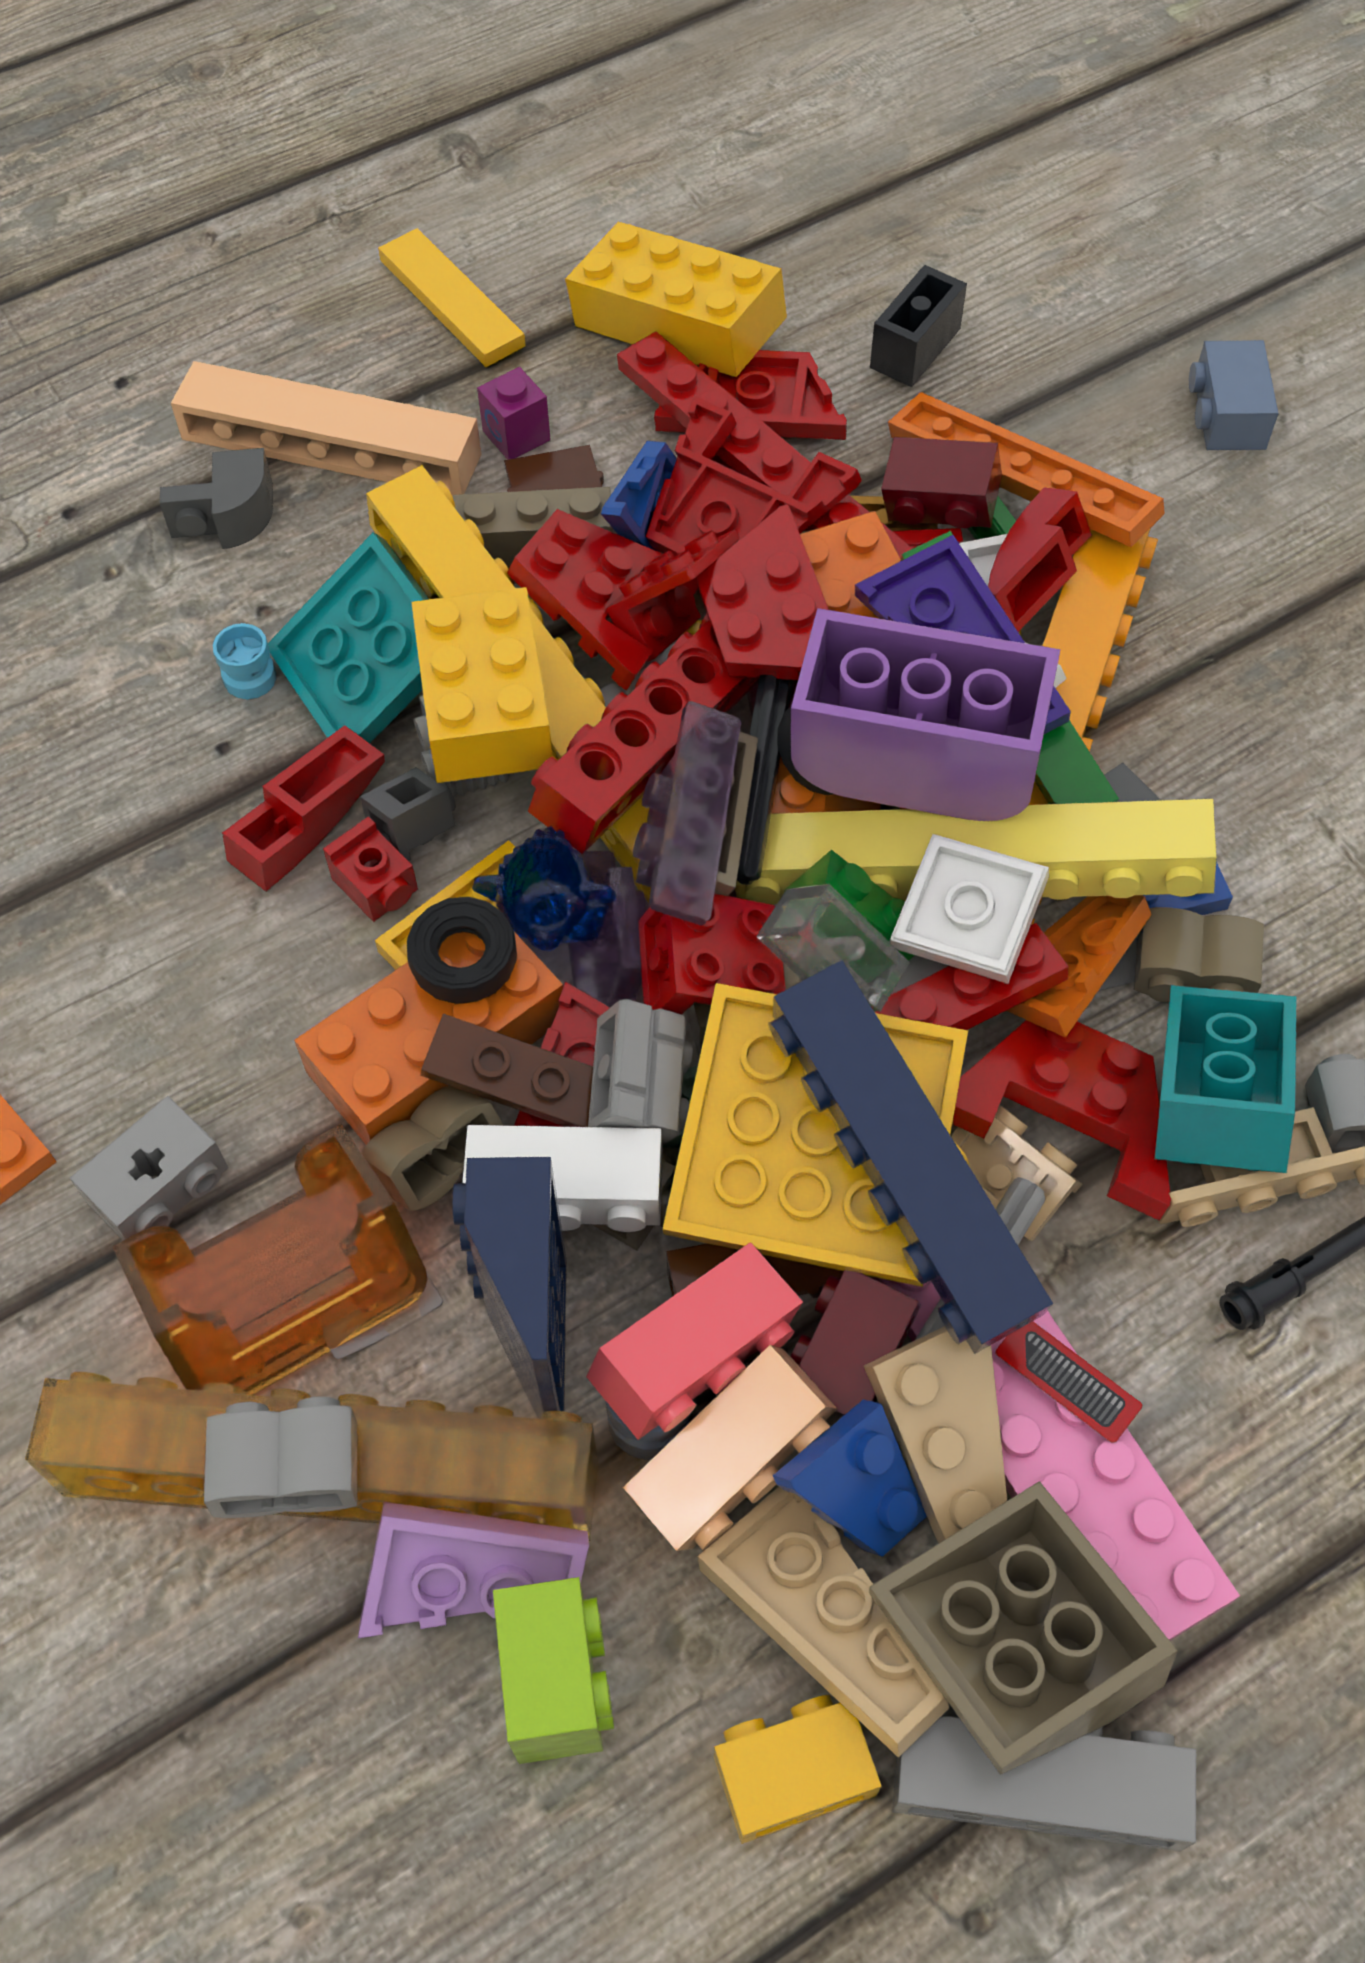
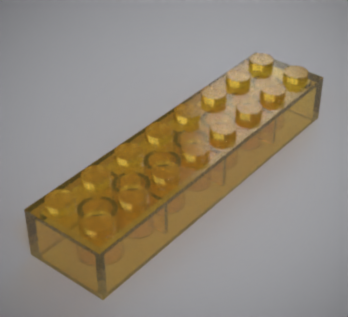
(151, 1449)

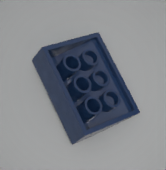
(518, 1266)

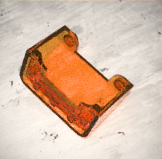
(282, 1280)

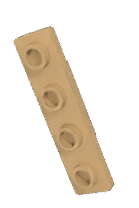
(1310, 1172)

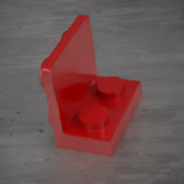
(656, 602)
(688, 959)

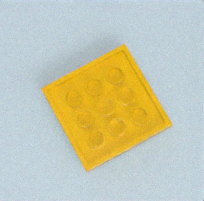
(767, 1162)

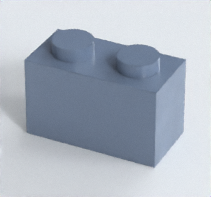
(1234, 395)

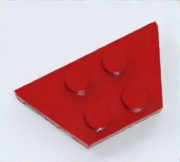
(781, 392)
(763, 600)

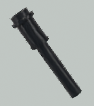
(1251, 1301)

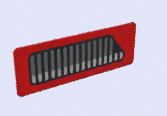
(1070, 1380)

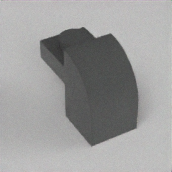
(232, 506)

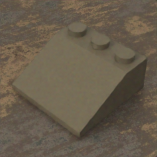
(1026, 1630)

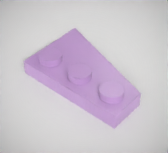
(450, 1562)

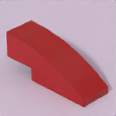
(1038, 554)
(301, 807)

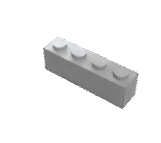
(1085, 1789)

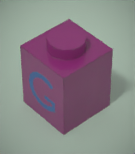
(514, 413)

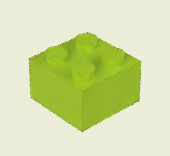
(547, 1672)

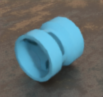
(244, 661)

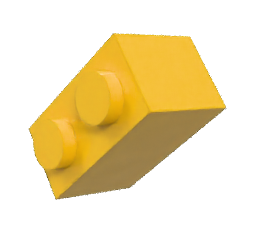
(794, 1768)

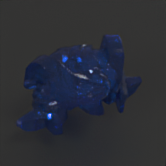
(548, 892)

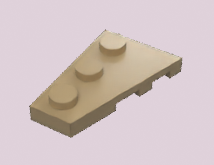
(946, 1426)

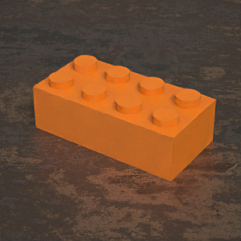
(374, 1046)

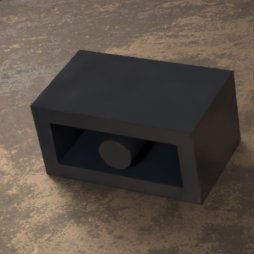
(917, 325)

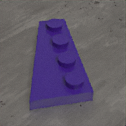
(946, 593)

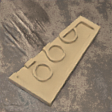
(816, 1604)

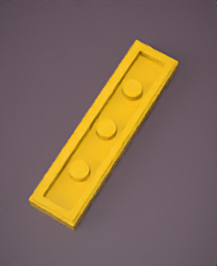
(452, 297)

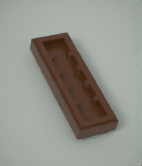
(509, 1072)

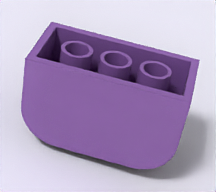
(921, 716)

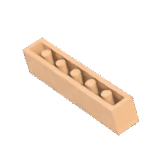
(324, 426)

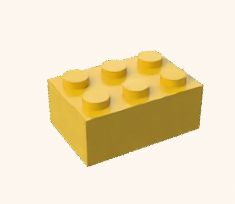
(481, 684)

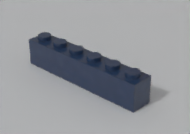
(909, 1158)

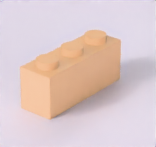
(731, 1450)

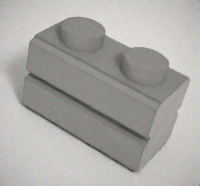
(640, 1069)

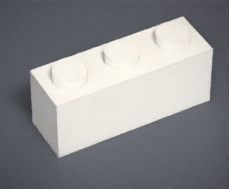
(597, 1171)

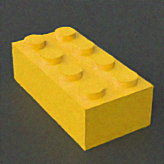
(694, 296)

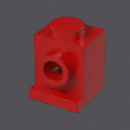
(370, 870)

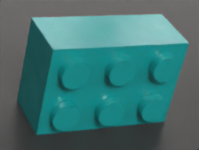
(1228, 1079)

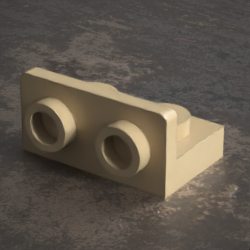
(1008, 1155)

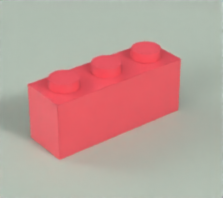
(694, 1342)

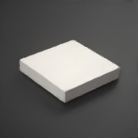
(970, 908)

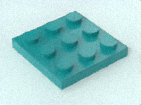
(355, 643)

